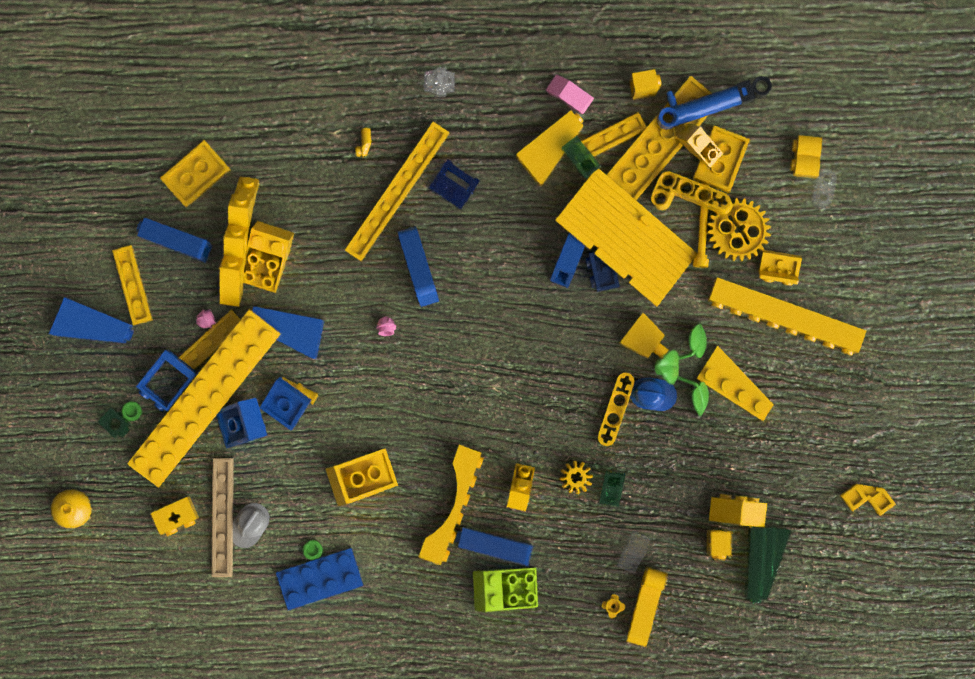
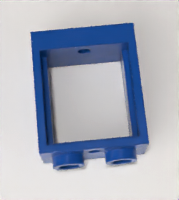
(180, 365)

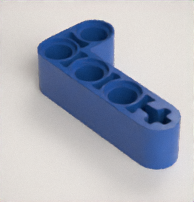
(418, 266)

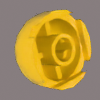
(71, 508)

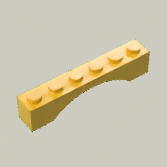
(436, 544)

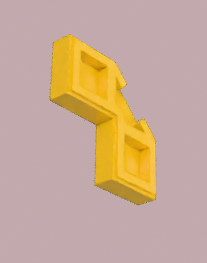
(876, 496)

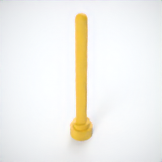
(700, 259)

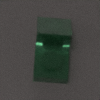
(580, 157)
(612, 488)

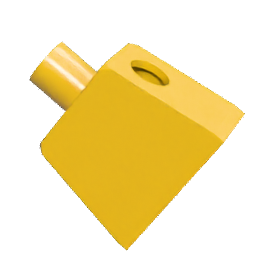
(644, 338)

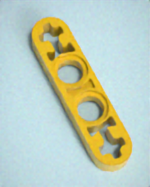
(619, 410)

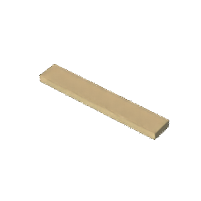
(222, 517)

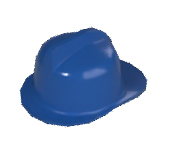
(653, 394)

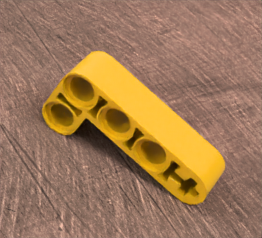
(692, 196)
(646, 605)

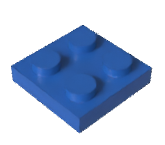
(285, 403)

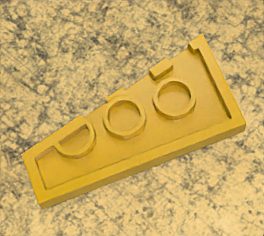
(729, 381)

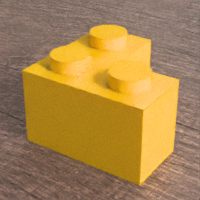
(738, 511)

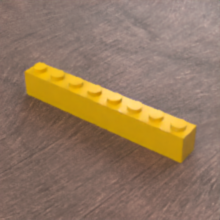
(787, 316)

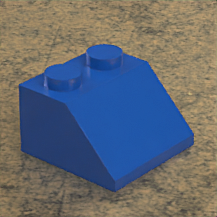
(241, 423)

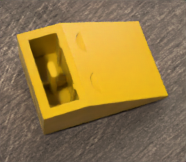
(266, 255)

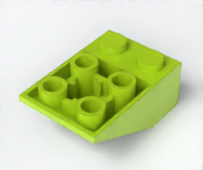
(505, 589)

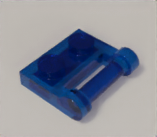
(451, 190)

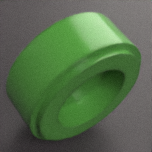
(132, 411)
(312, 549)

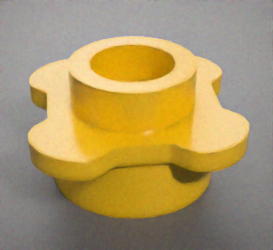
(608, 606)

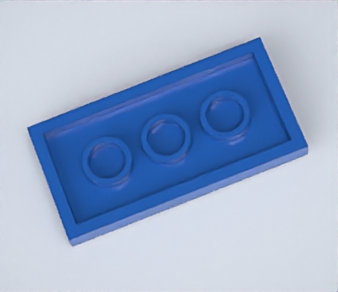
(319, 579)

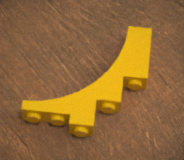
(235, 241)

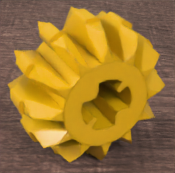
(578, 483)

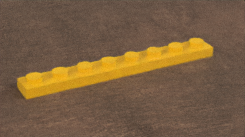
(397, 191)

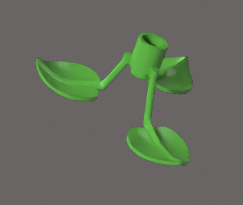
(669, 367)

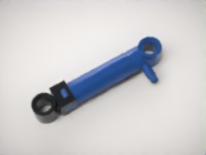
(737, 95)

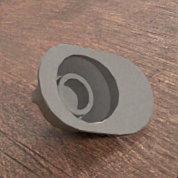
(250, 525)

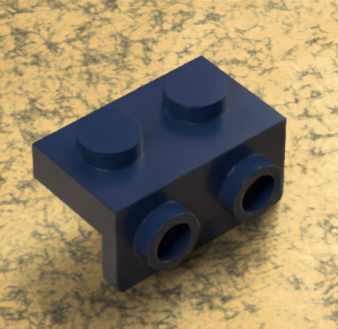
(603, 276)

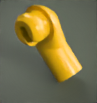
(366, 143)

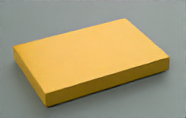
(724, 170)
(195, 173)

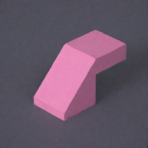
(570, 94)

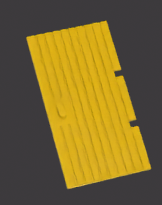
(626, 236)

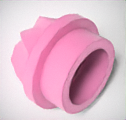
(205, 319)
(386, 326)

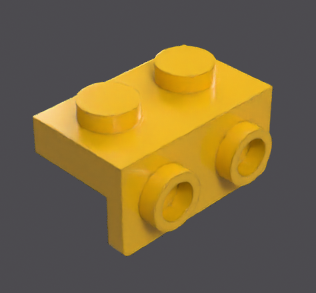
(779, 267)

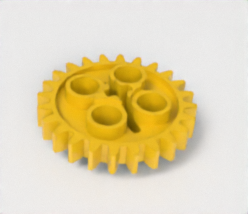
(723, 240)

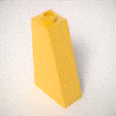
(545, 151)

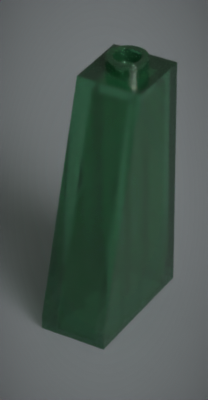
(763, 559)

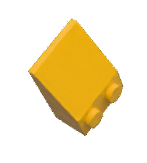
(361, 477)

